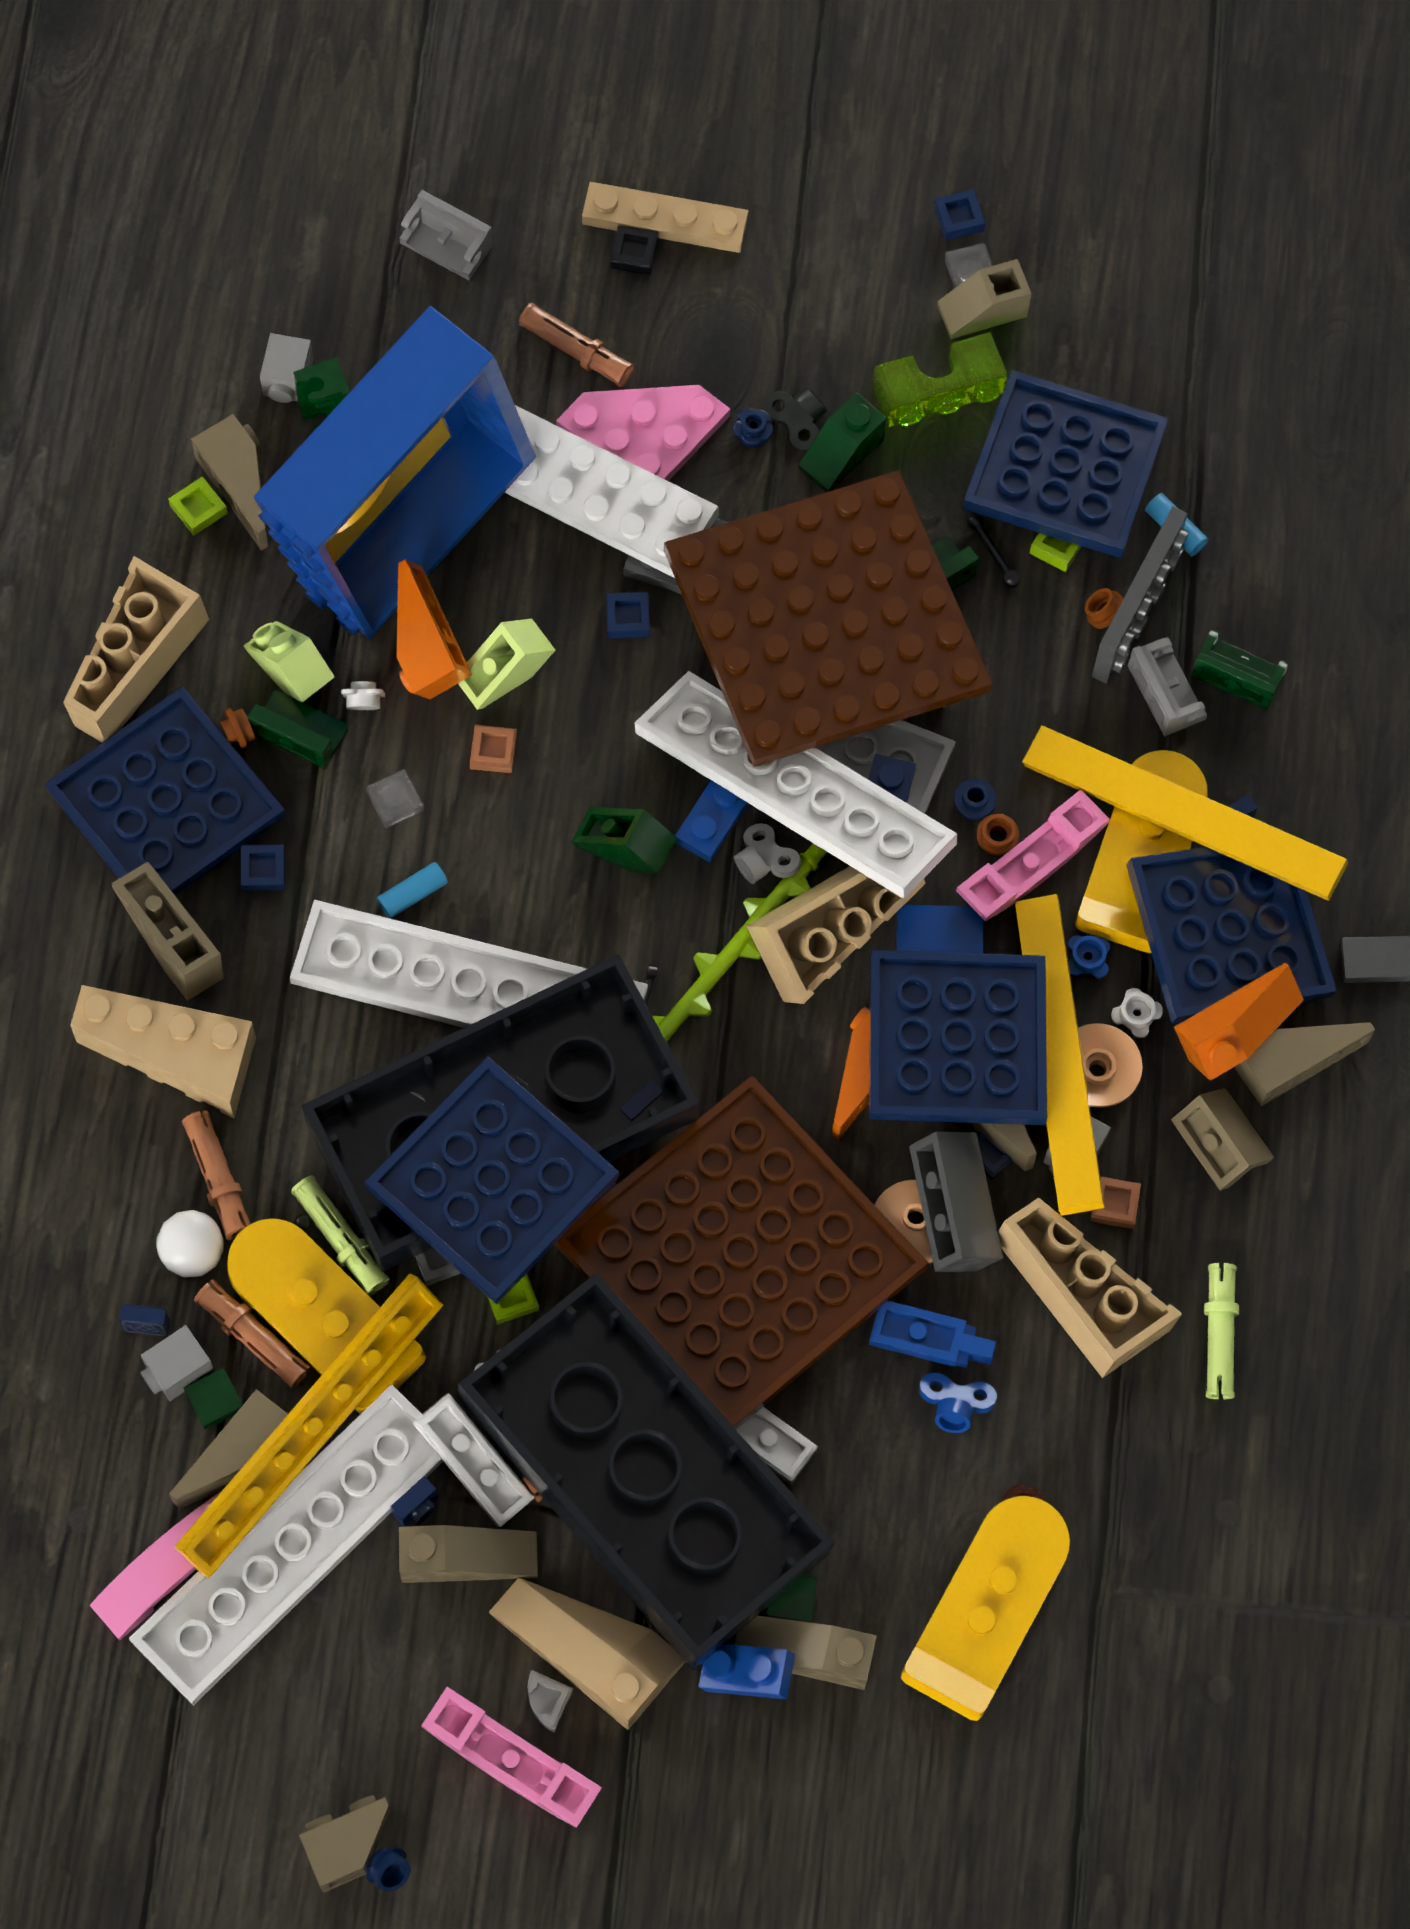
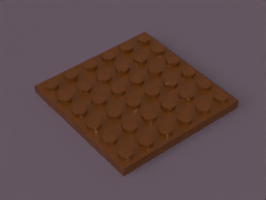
(827, 618)
(743, 1251)

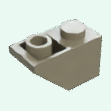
(986, 300)
(343, 1846)

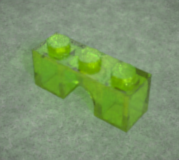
(910, 395)

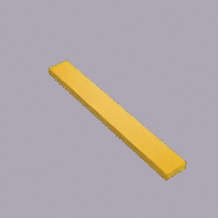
(1186, 813)
(1067, 1096)
(308, 1426)

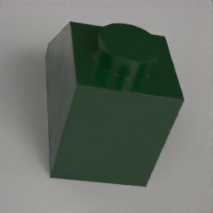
(844, 442)
(625, 838)

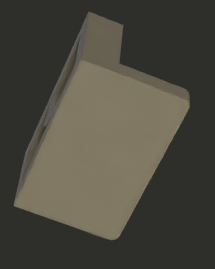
(1221, 1137)

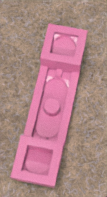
(1034, 858)
(146, 1580)
(510, 1758)

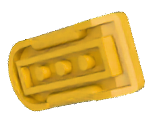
(1109, 901)
(308, 1298)
(989, 1605)

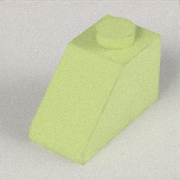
(505, 661)

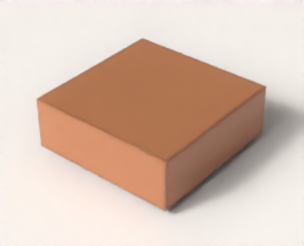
(493, 749)
(1120, 1203)

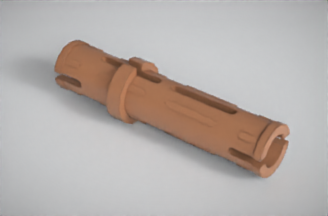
(589, 352)
(223, 1191)
(239, 1322)

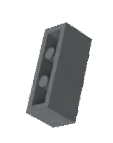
(955, 1202)

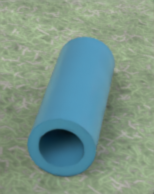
(1159, 509)
(412, 890)

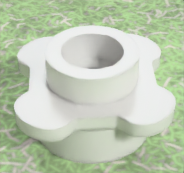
(363, 696)
(1137, 1000)

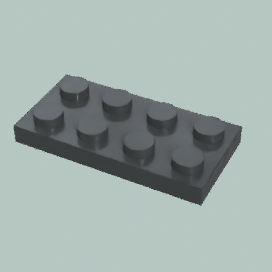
(1143, 592)

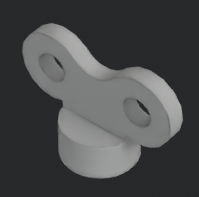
(765, 855)

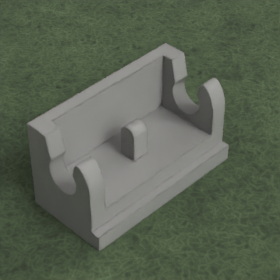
(446, 235)
(1165, 687)

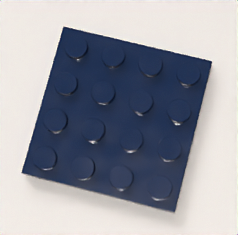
(1065, 464)
(166, 795)
(1222, 927)
(957, 1037)
(492, 1180)

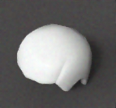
(190, 1244)

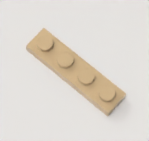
(667, 215)

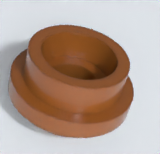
(1102, 607)
(237, 728)
(999, 823)

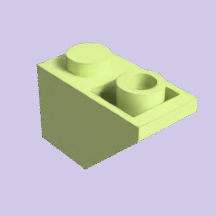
(289, 660)

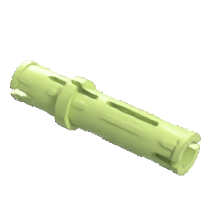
(350, 1249)
(1221, 1331)

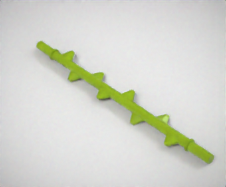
(713, 967)

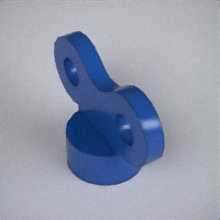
(956, 1401)

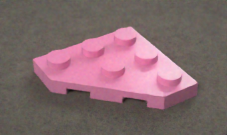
(647, 425)

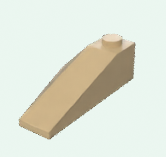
(598, 1652)

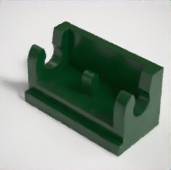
(320, 388)
(1238, 671)

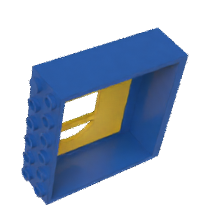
(396, 472)

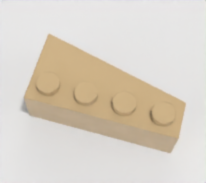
(134, 649)
(820, 929)
(169, 1043)
(1083, 1288)

